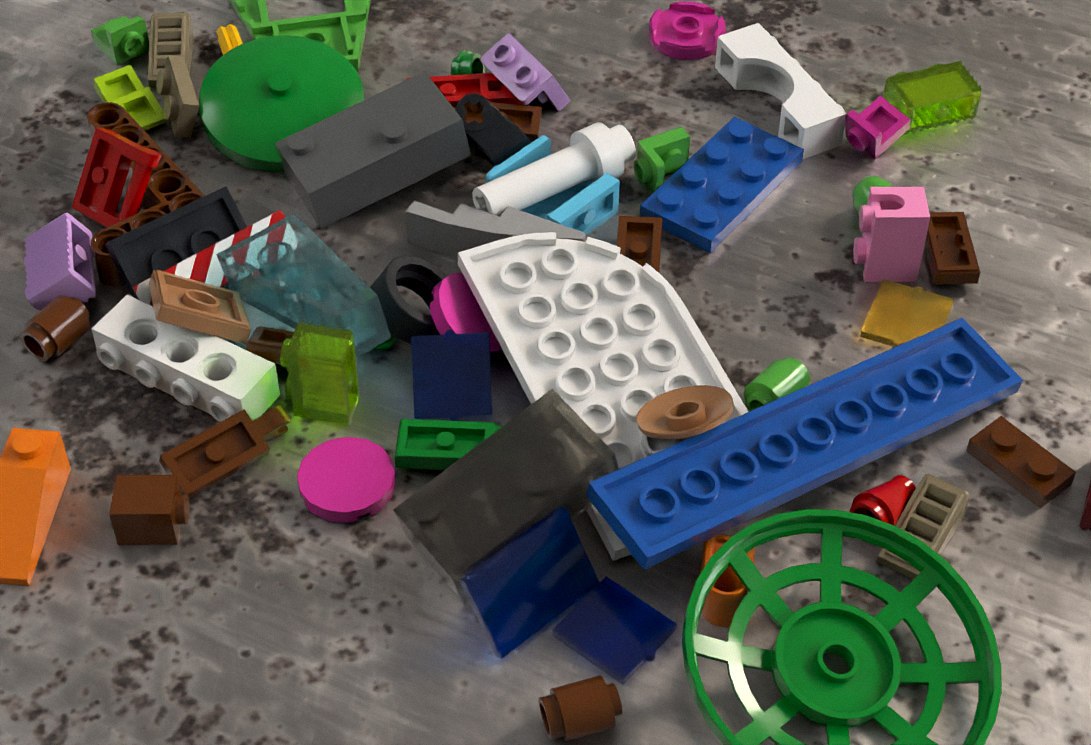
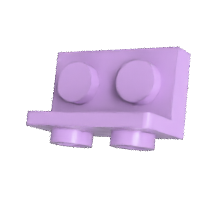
(523, 73)

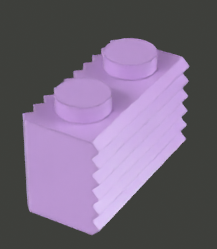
(59, 262)

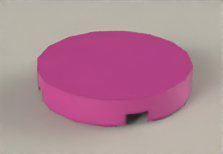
(686, 30)
(458, 310)
(346, 479)

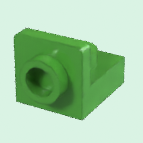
(122, 38)
(661, 156)

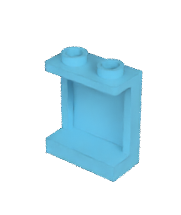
(578, 207)

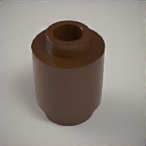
(55, 327)
(580, 709)

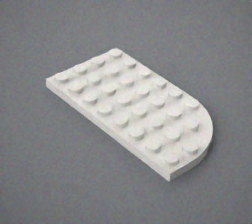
(594, 333)

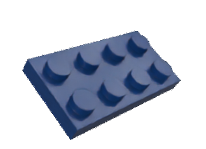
(722, 184)

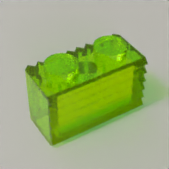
(934, 95)
(321, 373)

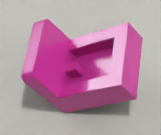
(875, 127)

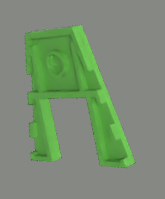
(338, 30)

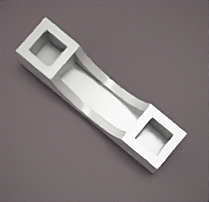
(756, 61)

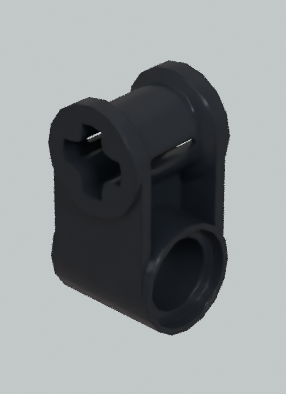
(496, 136)

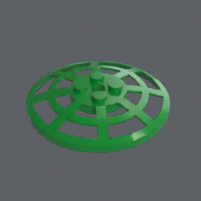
(840, 630)

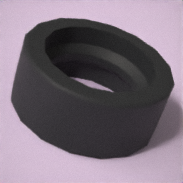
(417, 276)

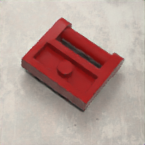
(106, 175)

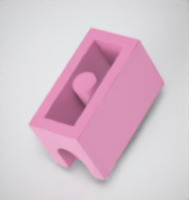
(892, 234)

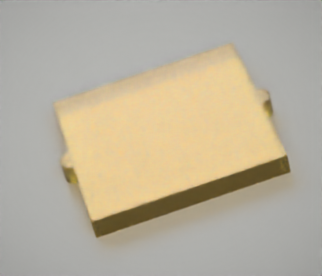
(904, 314)

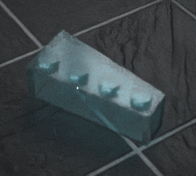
(300, 280)

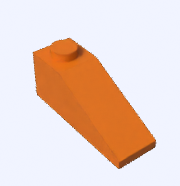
(31, 485)

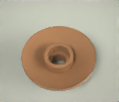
(685, 412)

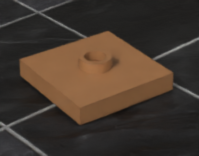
(199, 306)

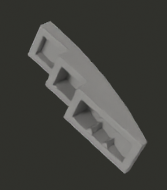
(472, 227)

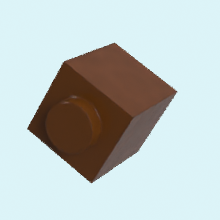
(148, 509)

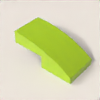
(127, 90)

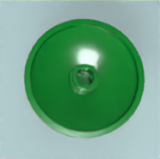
(271, 92)

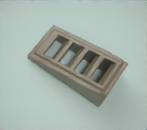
(169, 36)
(934, 500)

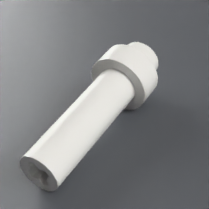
(590, 156)

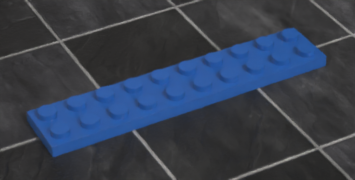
(800, 442)

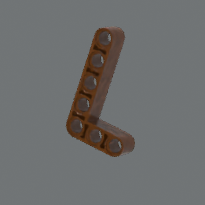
(165, 191)

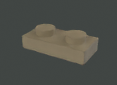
(178, 95)

